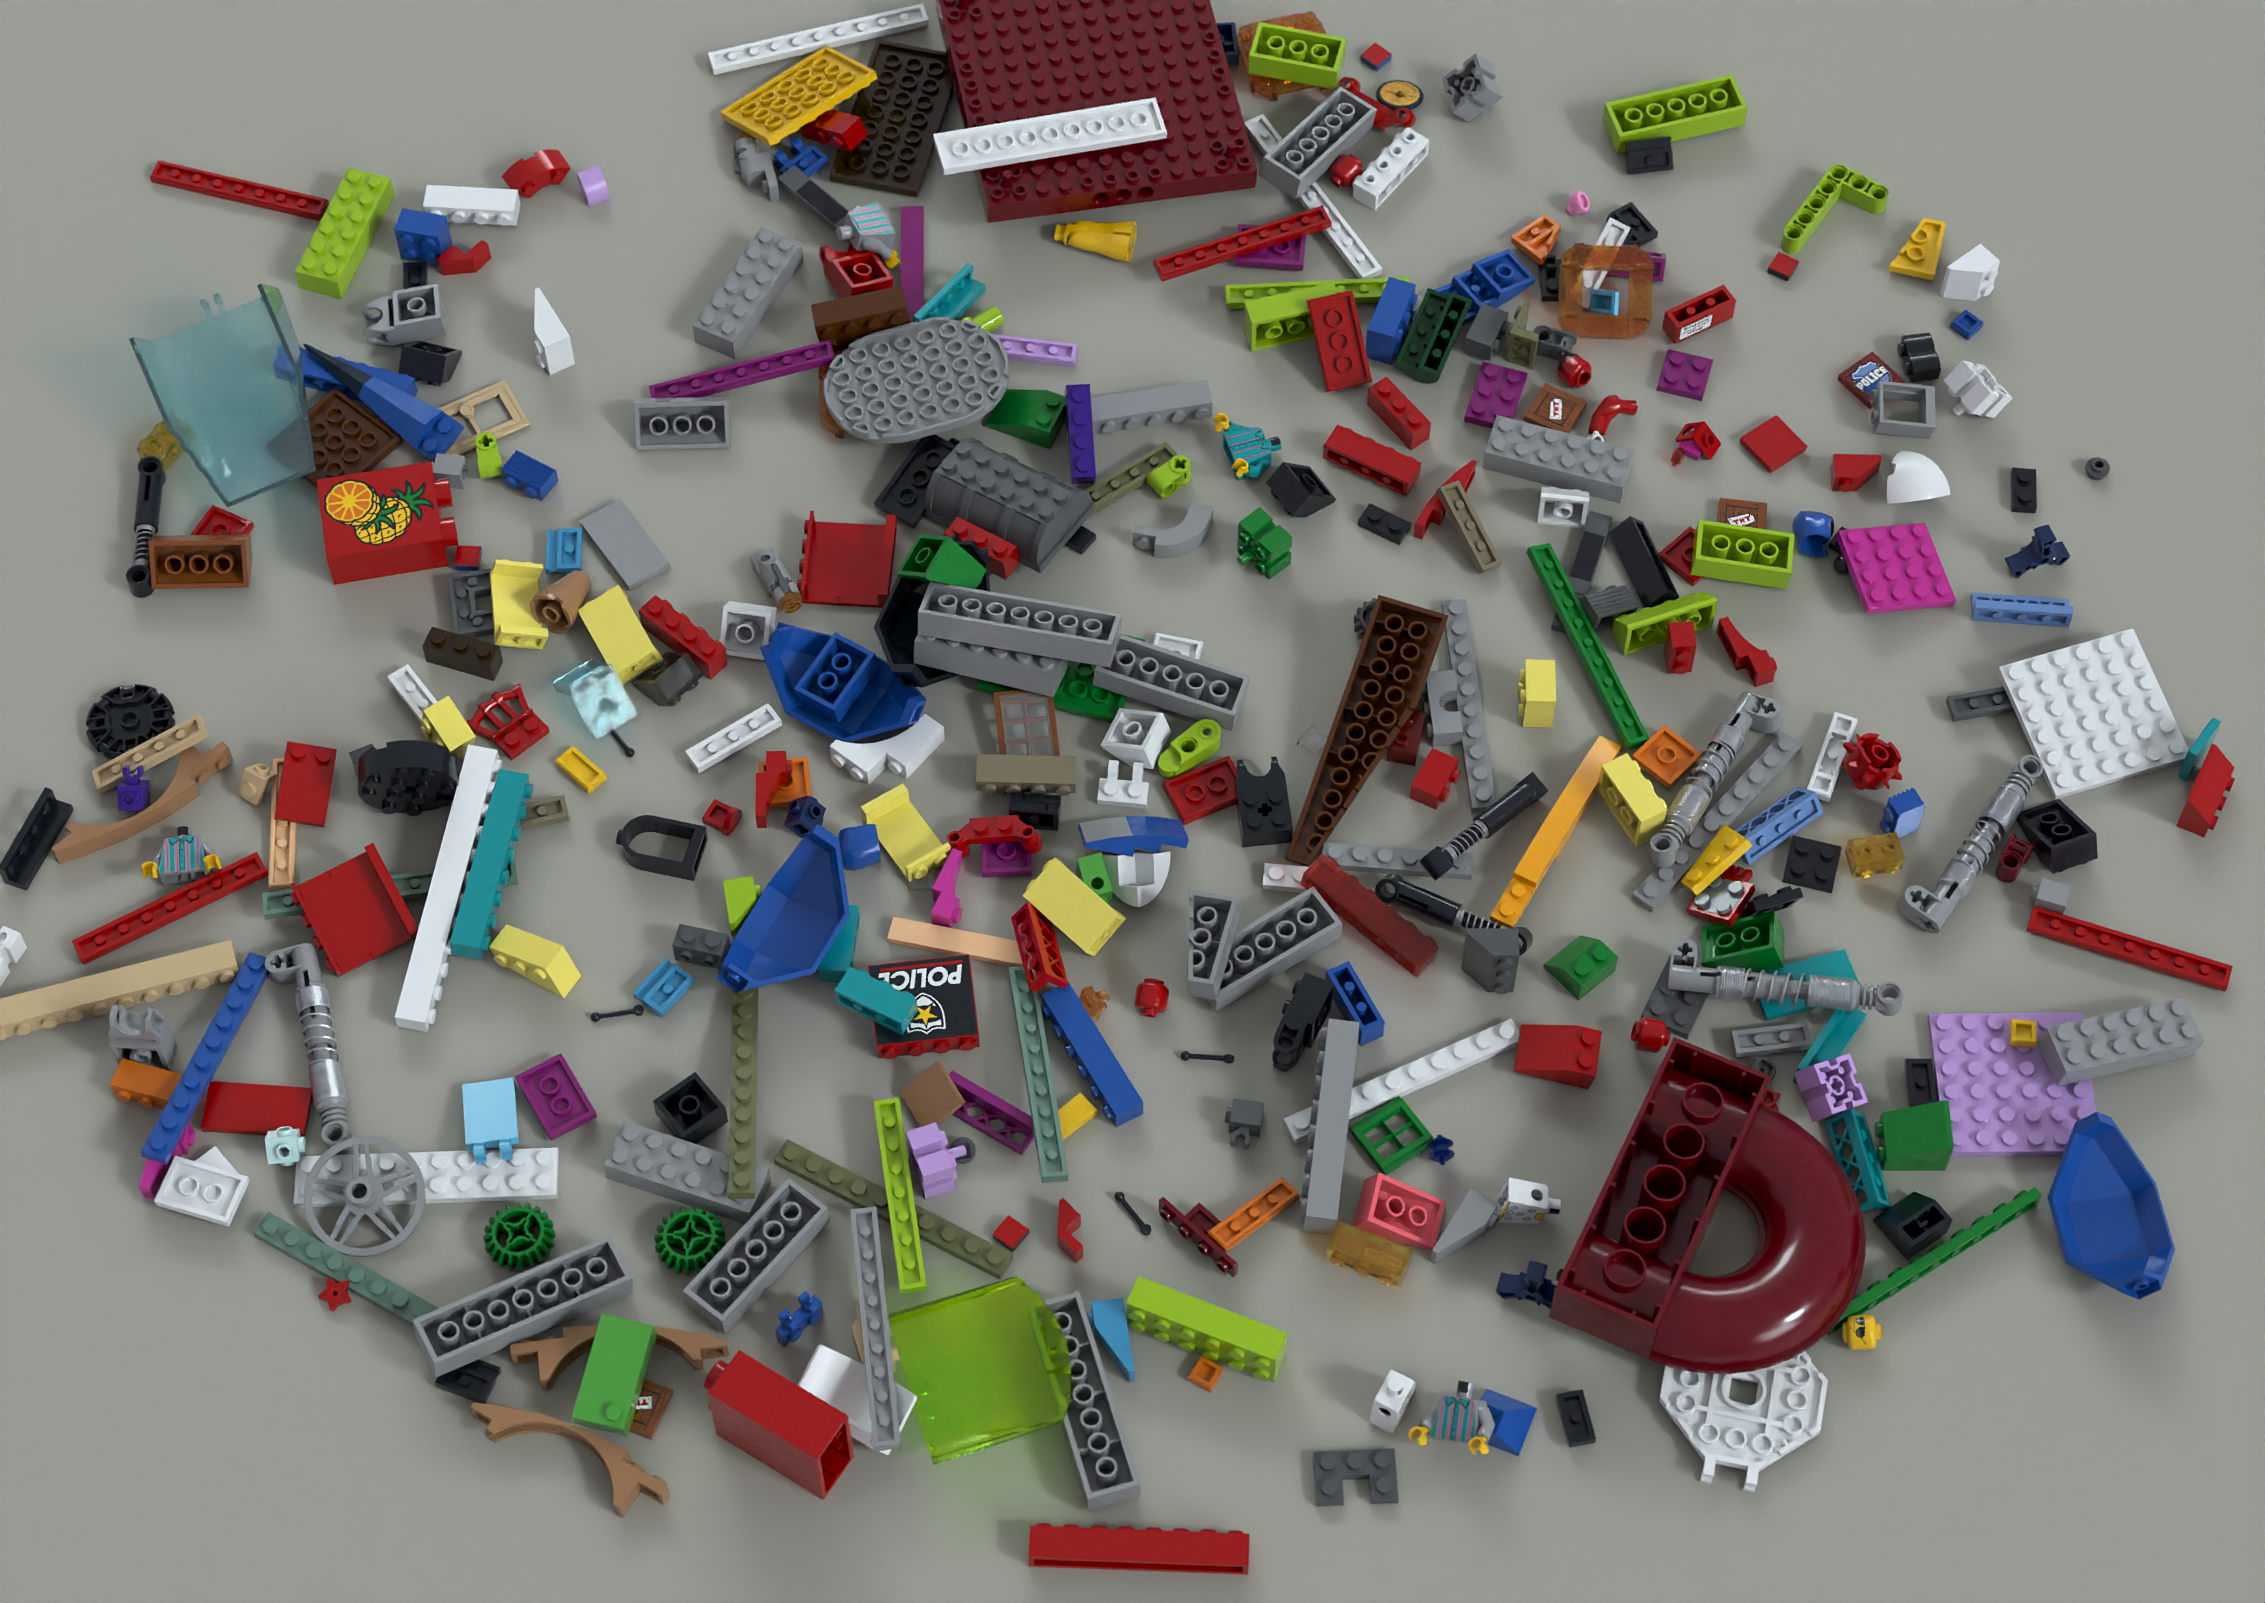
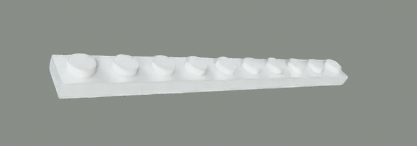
(816, 38)
(1339, 233)
(1417, 1074)

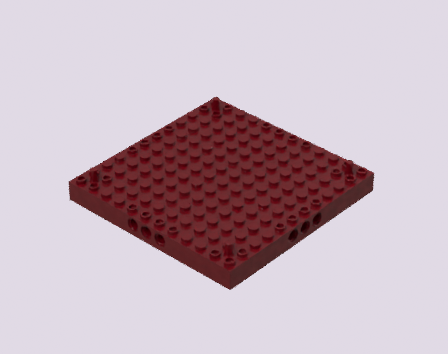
(1084, 54)

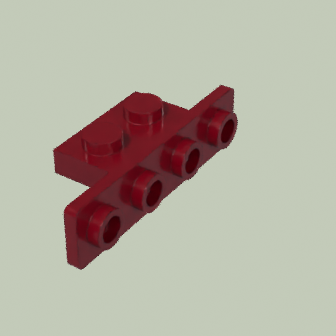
(1195, 1226)

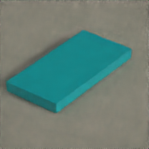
(1831, 964)

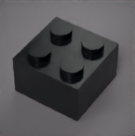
(690, 1110)

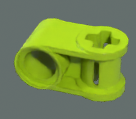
(488, 456)
(1170, 476)

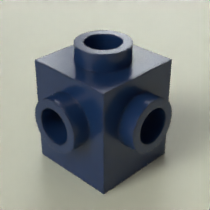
(804, 815)

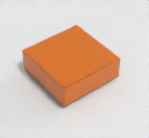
(1205, 1374)

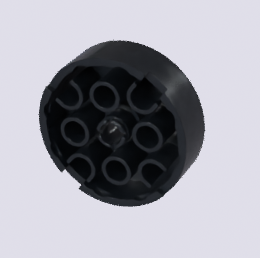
(408, 777)

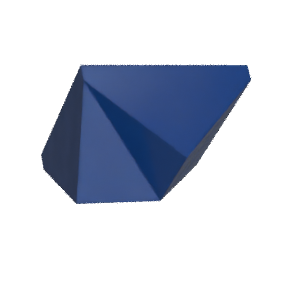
(1511, 1421)

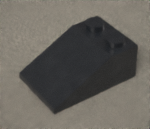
(2059, 836)

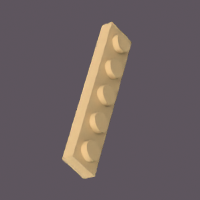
(151, 752)

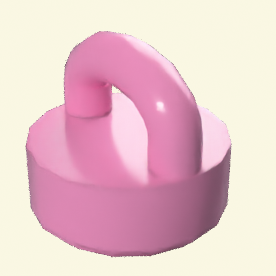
(1578, 203)

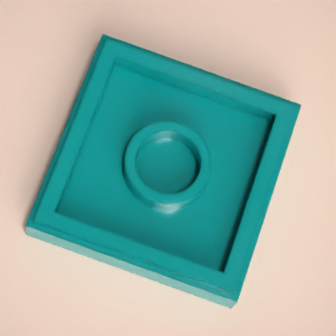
(2199, 749)

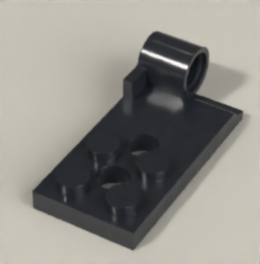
(922, 460)

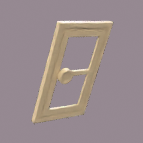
(466, 408)

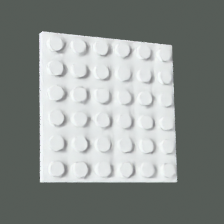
(2093, 713)

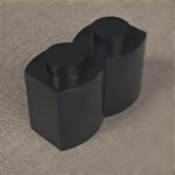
(1919, 357)

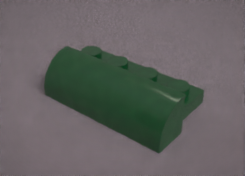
(1432, 335)

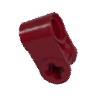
(2014, 855)

